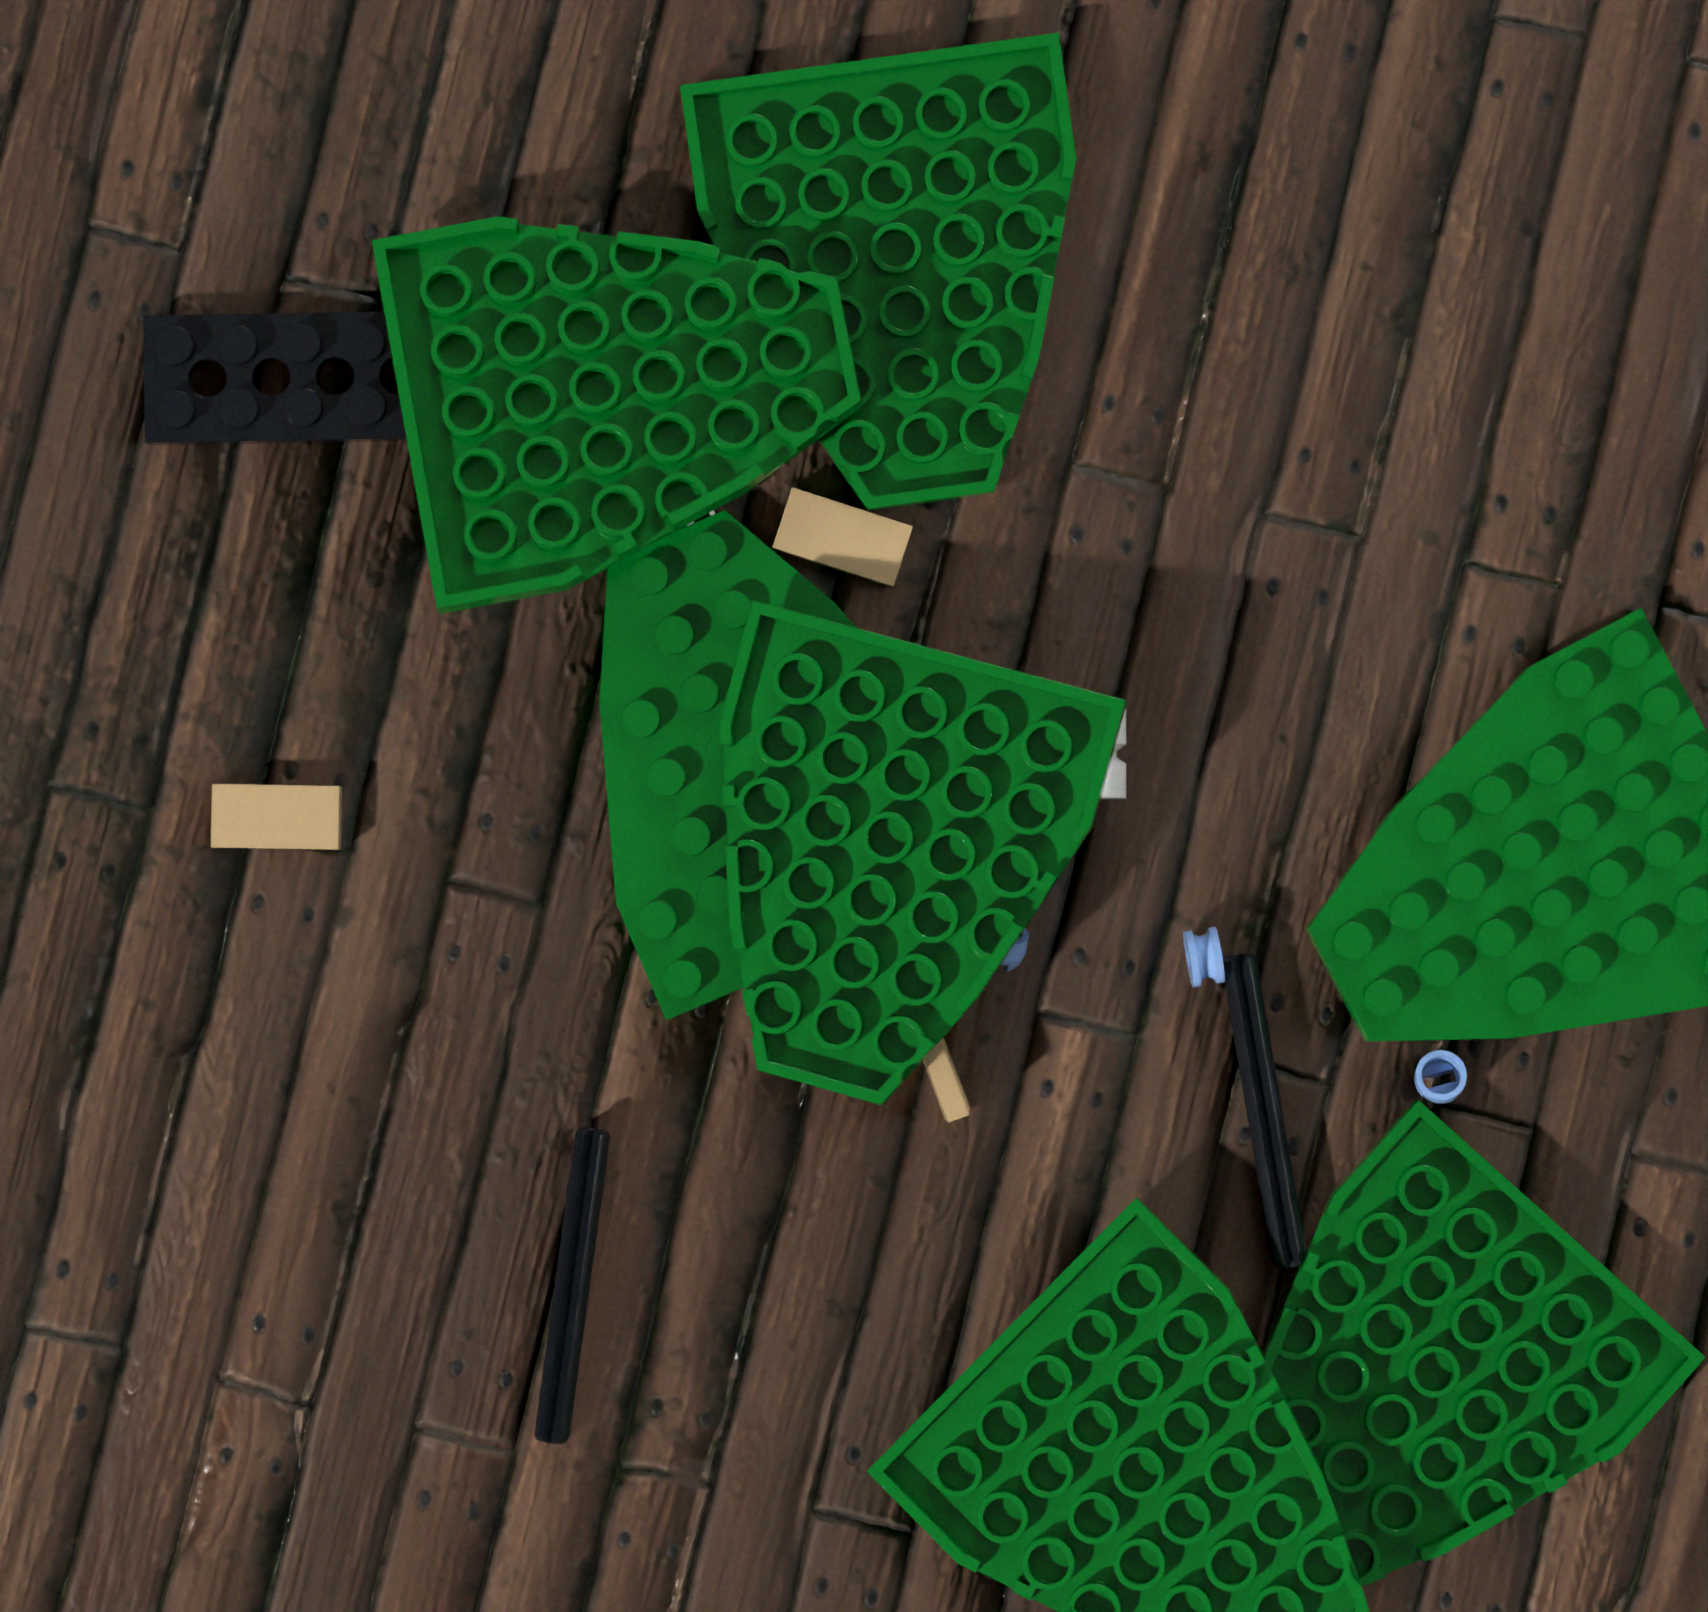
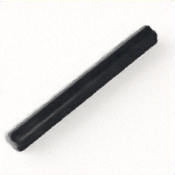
(1264, 1110)
(572, 1285)

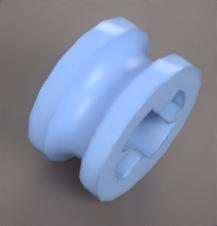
(1204, 956)

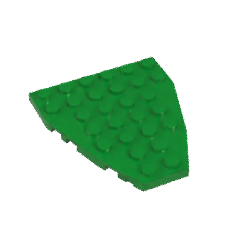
(938, 211)
(594, 392)
(664, 681)
(889, 836)
(1539, 861)
(1457, 1349)
(1128, 1450)

